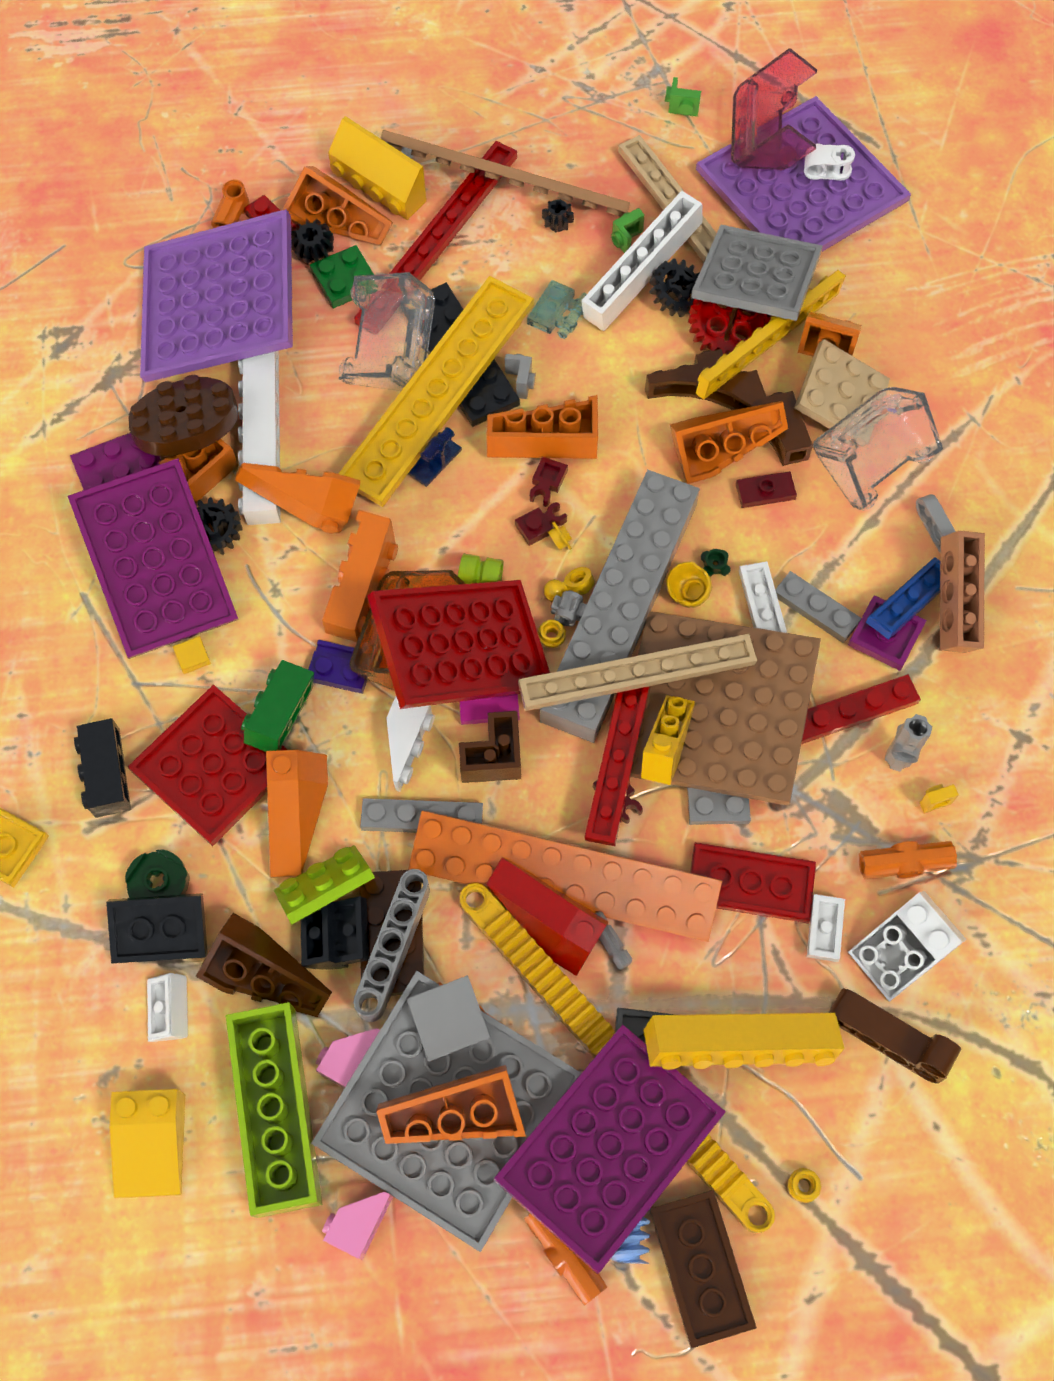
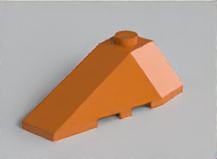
(331, 203)
(718, 439)
(295, 797)

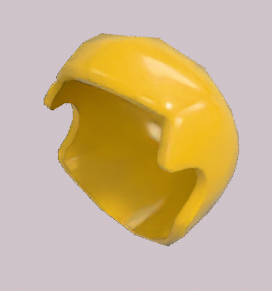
(689, 584)

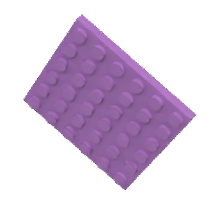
(804, 208)
(217, 296)

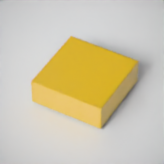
(191, 655)

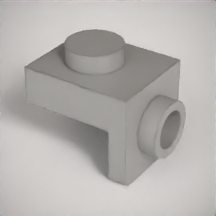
(521, 366)

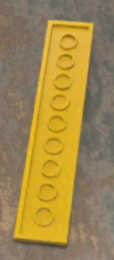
(436, 389)

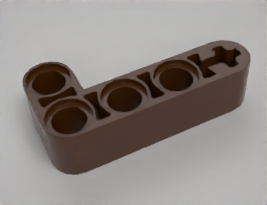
(923, 1055)

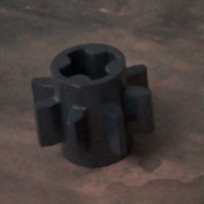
(558, 215)

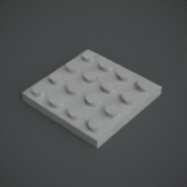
(757, 272)

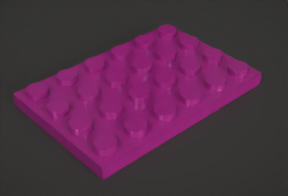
(153, 558)
(609, 1149)

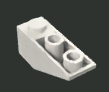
(405, 738)

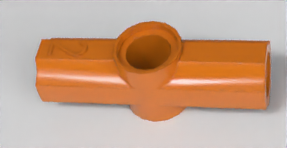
(907, 859)
(578, 1274)

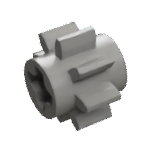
(568, 608)

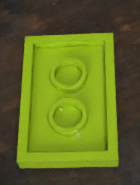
(323, 883)

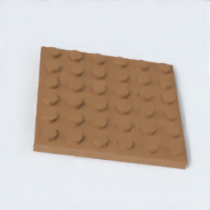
(743, 719)

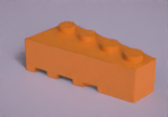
(206, 467)
(360, 575)
(456, 1110)

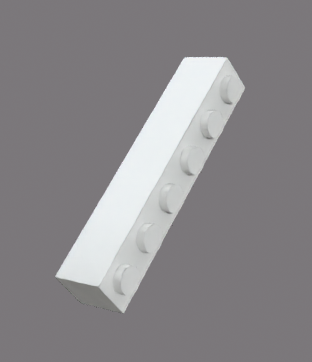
(638, 263)

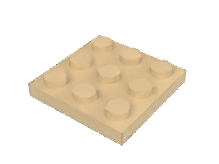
(836, 385)

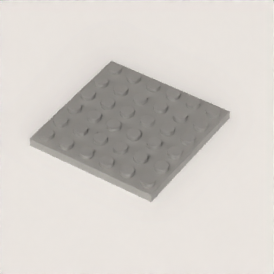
(439, 1178)

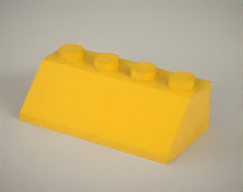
(377, 169)

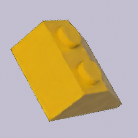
(147, 1142)

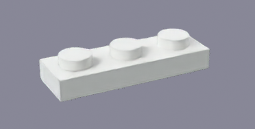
(761, 597)

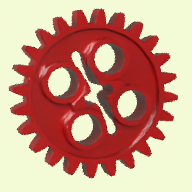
(709, 314)

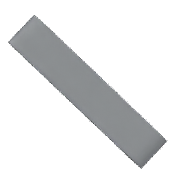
(392, 960)

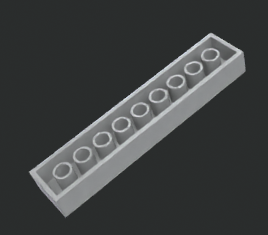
(625, 594)

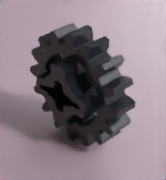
(676, 288)
(224, 522)

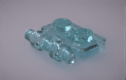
(552, 305)

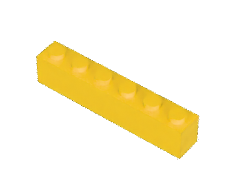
(742, 1040)

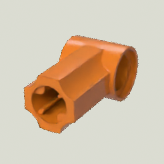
(231, 204)

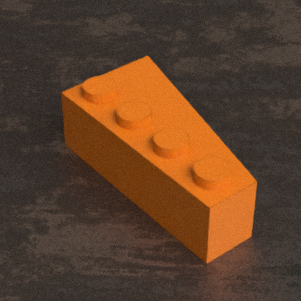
(546, 431)

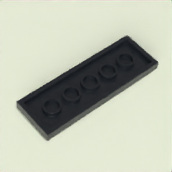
(492, 390)

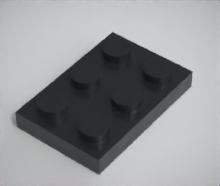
(157, 928)

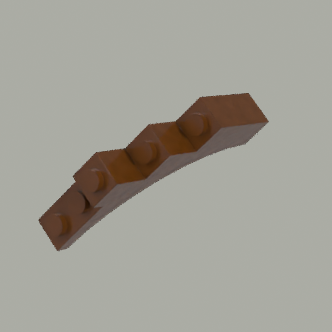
(737, 393)

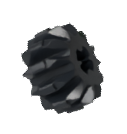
(312, 241)

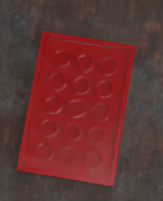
(457, 641)

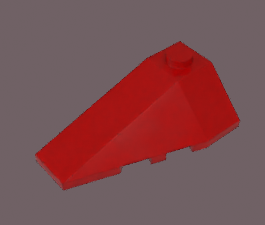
(551, 918)

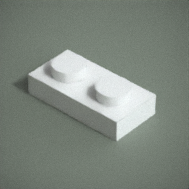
(825, 928)

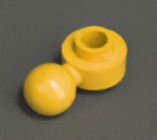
(577, 580)

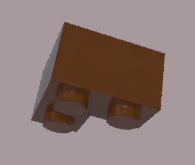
(495, 758)

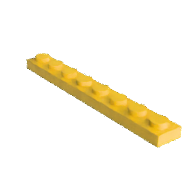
(764, 338)

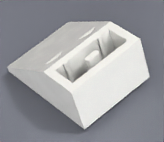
(906, 945)

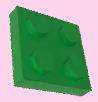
(337, 273)

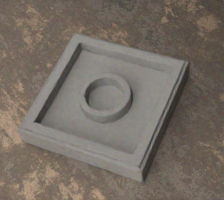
(448, 1018)

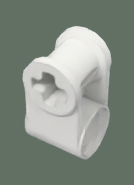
(826, 162)

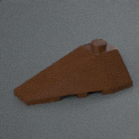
(256, 965)

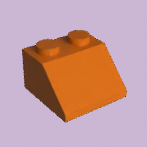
(836, 331)

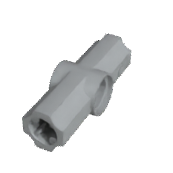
(908, 742)

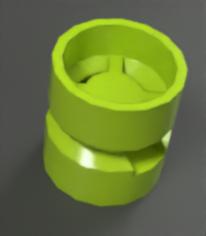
(477, 571)

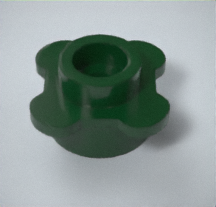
(719, 556)

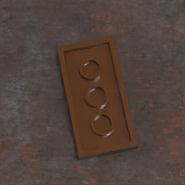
(379, 896)
(702, 1269)

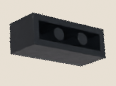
(102, 768)

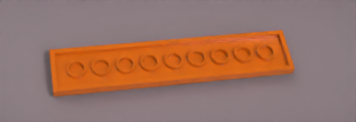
(595, 879)

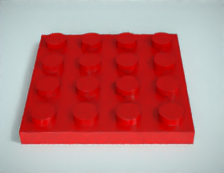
(205, 766)

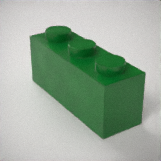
(277, 706)

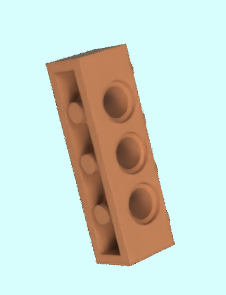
(962, 591)

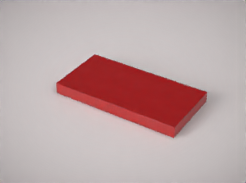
(758, 881)

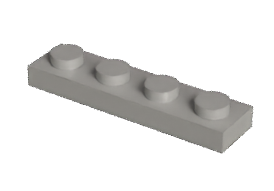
(404, 815)

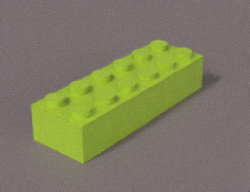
(273, 1111)

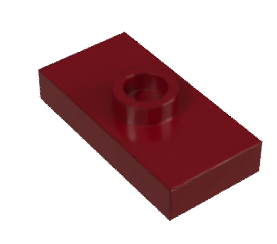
(766, 489)

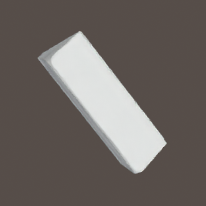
(167, 1007)

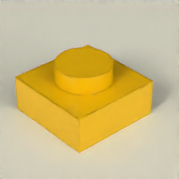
(938, 797)

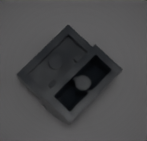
(335, 935)

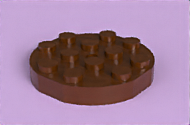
(183, 416)

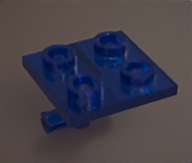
(435, 457)

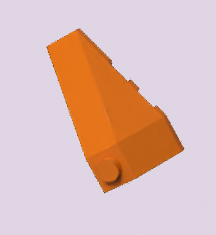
(314, 499)

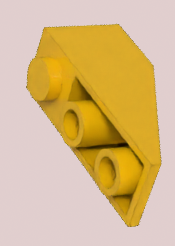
(667, 740)

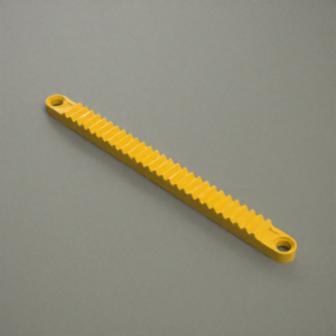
(593, 1033)

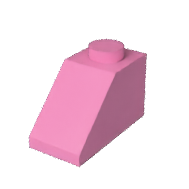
(344, 1056)
(356, 1224)

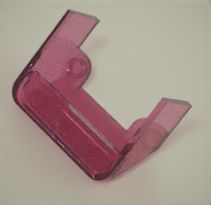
(757, 115)

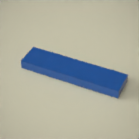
(907, 600)

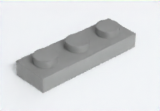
(817, 607)

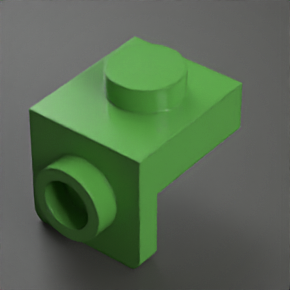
(682, 100)
(626, 227)

